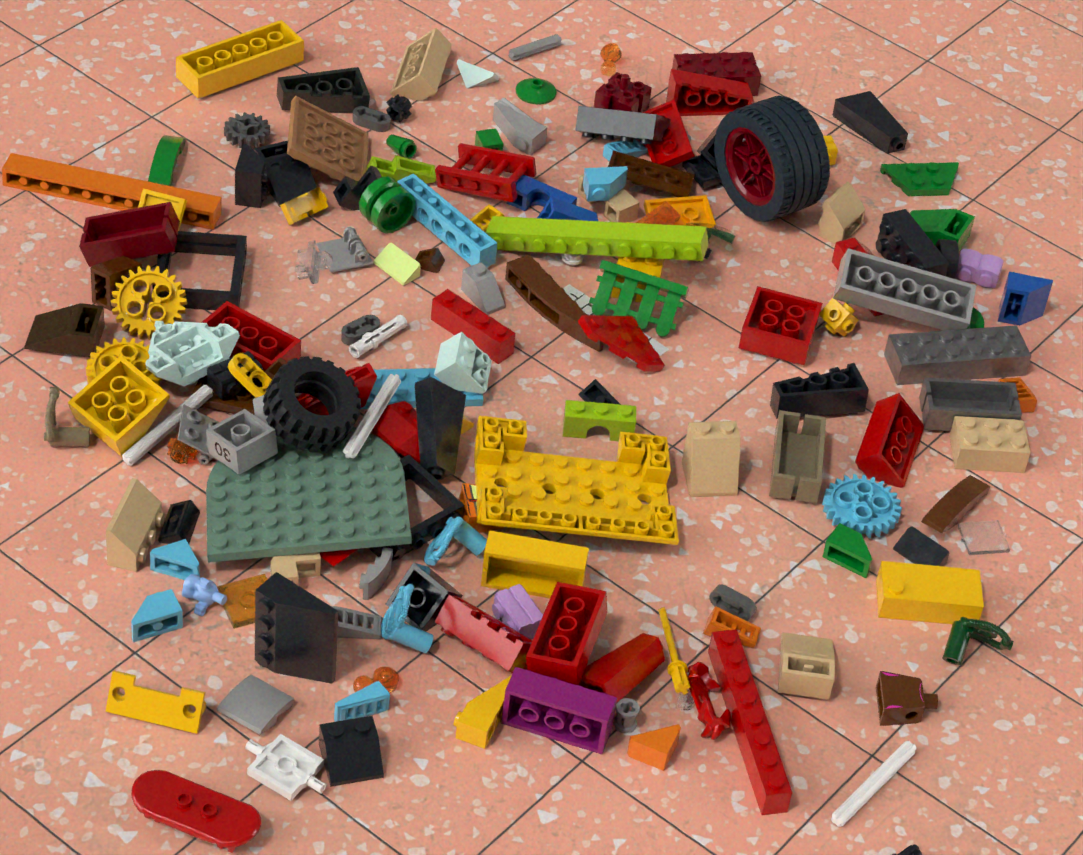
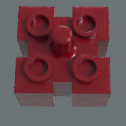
(623, 94)

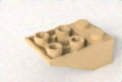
(806, 666)

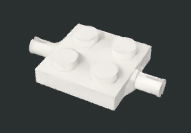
(285, 767)

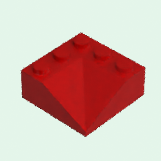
(780, 325)

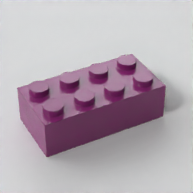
(558, 710)

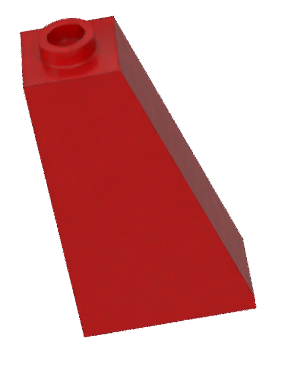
(624, 667)

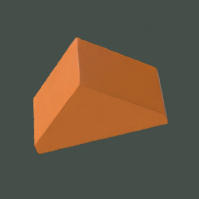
(654, 746)

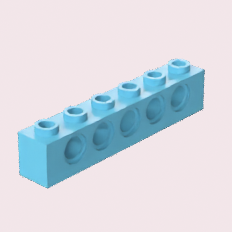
(450, 224)

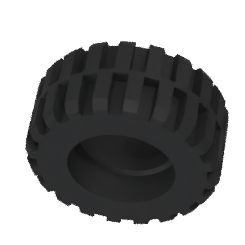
(299, 425)

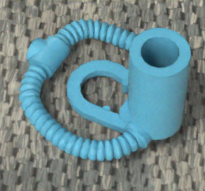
(459, 530)
(400, 632)

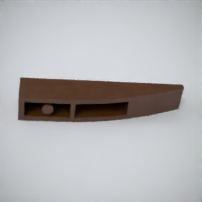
(547, 298)

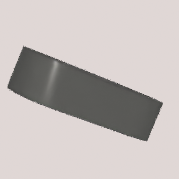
(371, 119)
(356, 329)
(733, 602)

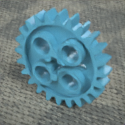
(862, 505)

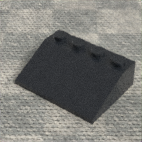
(295, 631)

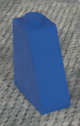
(566, 211)

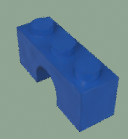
(533, 192)

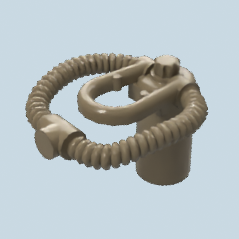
(62, 435)

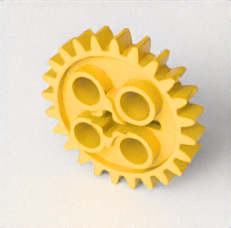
(127, 297)
(131, 351)

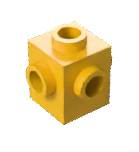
(838, 317)

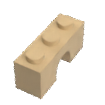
(619, 208)

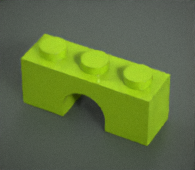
(582, 415)

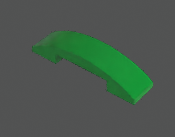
(165, 159)

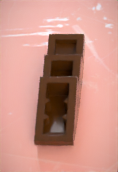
(955, 503)

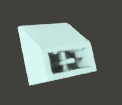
(463, 365)

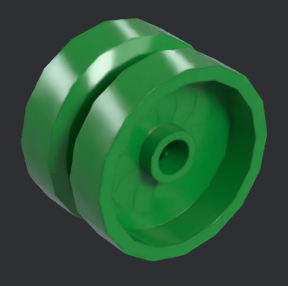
(387, 204)

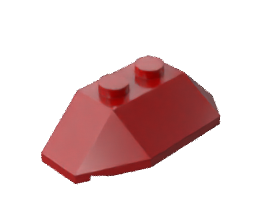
(364, 380)
(399, 429)

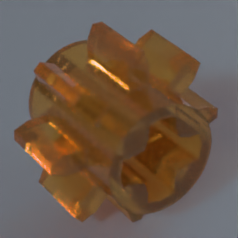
(180, 452)

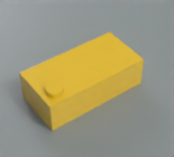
(928, 592)

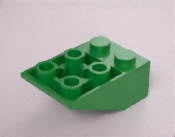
(945, 224)

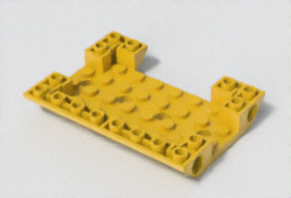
(522, 503)

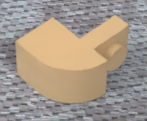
(296, 566)

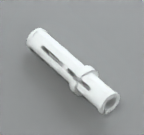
(371, 339)

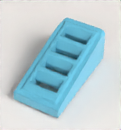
(636, 150)
(363, 703)

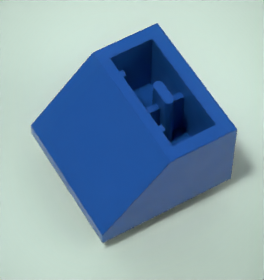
(1023, 298)

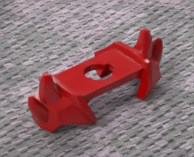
(700, 685)

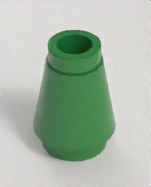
(402, 146)

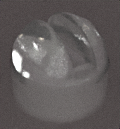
(685, 702)

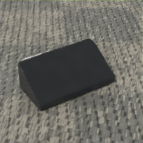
(597, 393)
(179, 522)
(921, 549)

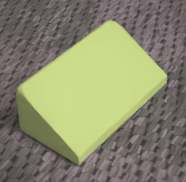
(398, 264)

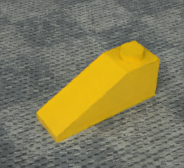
(481, 716)

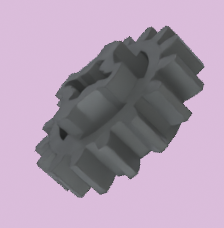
(247, 130)

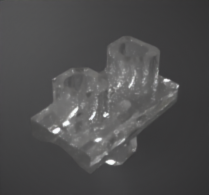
(312, 262)

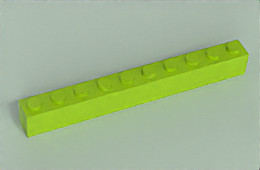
(599, 238)

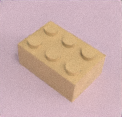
(989, 444)

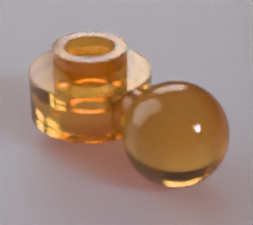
(610, 54)
(385, 675)

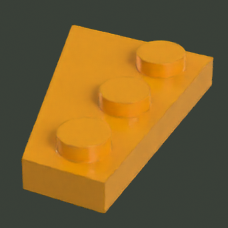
(691, 209)

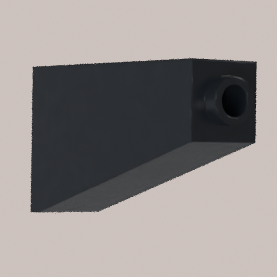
(871, 120)
(439, 426)

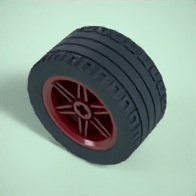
(772, 158)

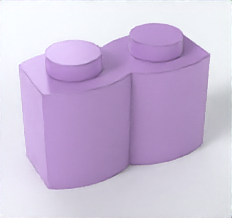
(979, 268)

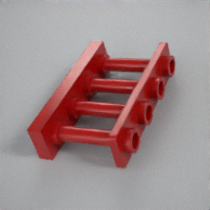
(483, 184)

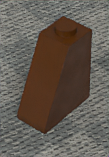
(106, 275)

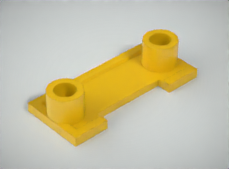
(155, 705)

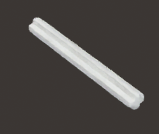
(371, 416)
(165, 426)
(873, 784)

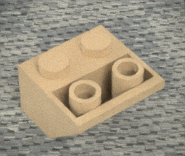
(841, 214)

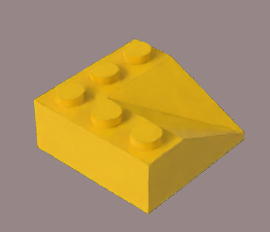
(119, 405)

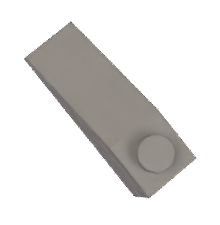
(520, 130)

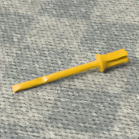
(676, 669)

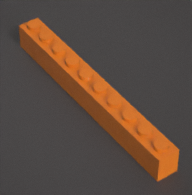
(102, 188)

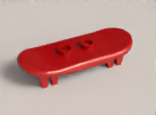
(195, 809)

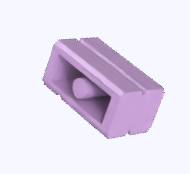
(517, 610)

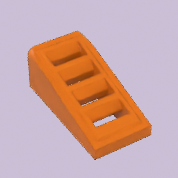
(1025, 396)
(721, 620)

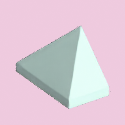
(474, 75)

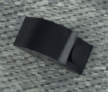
(350, 191)

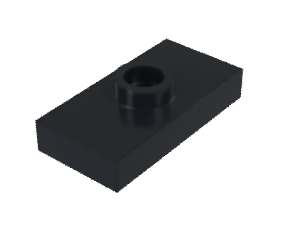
(702, 171)

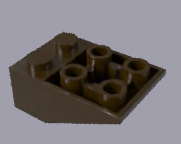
(68, 330)

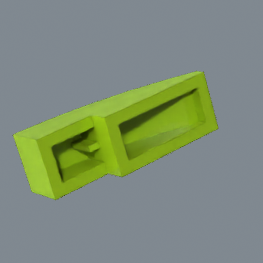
(402, 167)

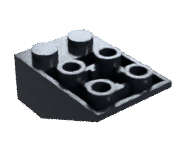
(286, 175)

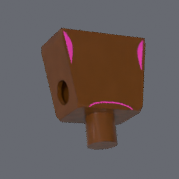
(902, 699)

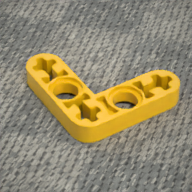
(246, 381)

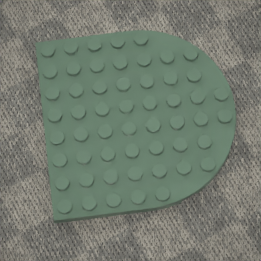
(308, 503)

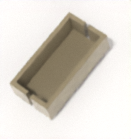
(798, 457)

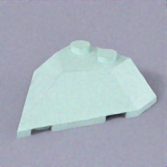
(186, 350)

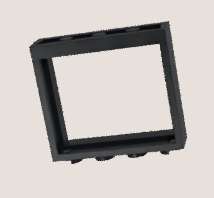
(212, 245)
(434, 525)

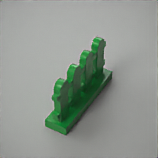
(629, 289)

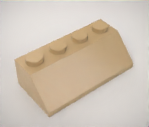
(422, 67)

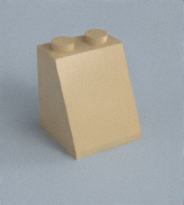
(712, 458)

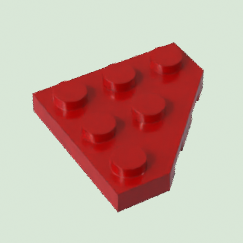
(624, 339)

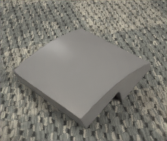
(255, 704)

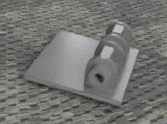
(347, 251)
(193, 432)

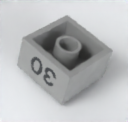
(241, 441)

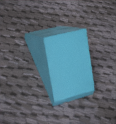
(174, 560)

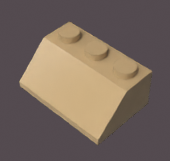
(133, 527)

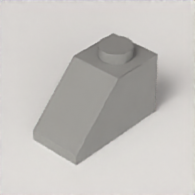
(482, 288)

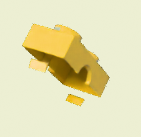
(309, 202)

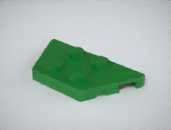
(922, 178)

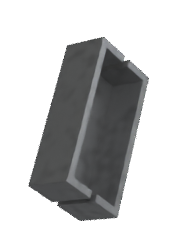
(949, 398)

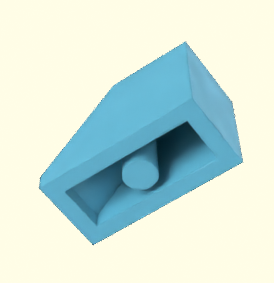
(603, 182)
(157, 616)

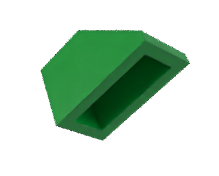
(848, 550)

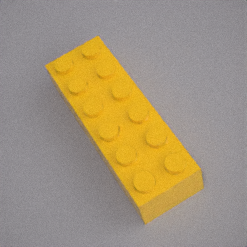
(239, 58)

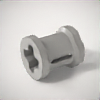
(627, 716)

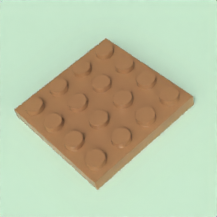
(326, 141)

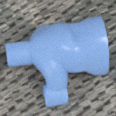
(203, 591)

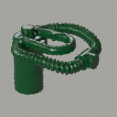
(976, 629)

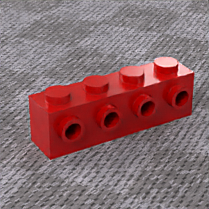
(460, 316)

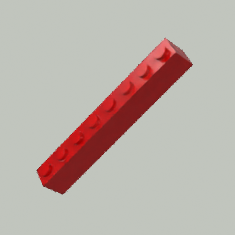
(750, 723)

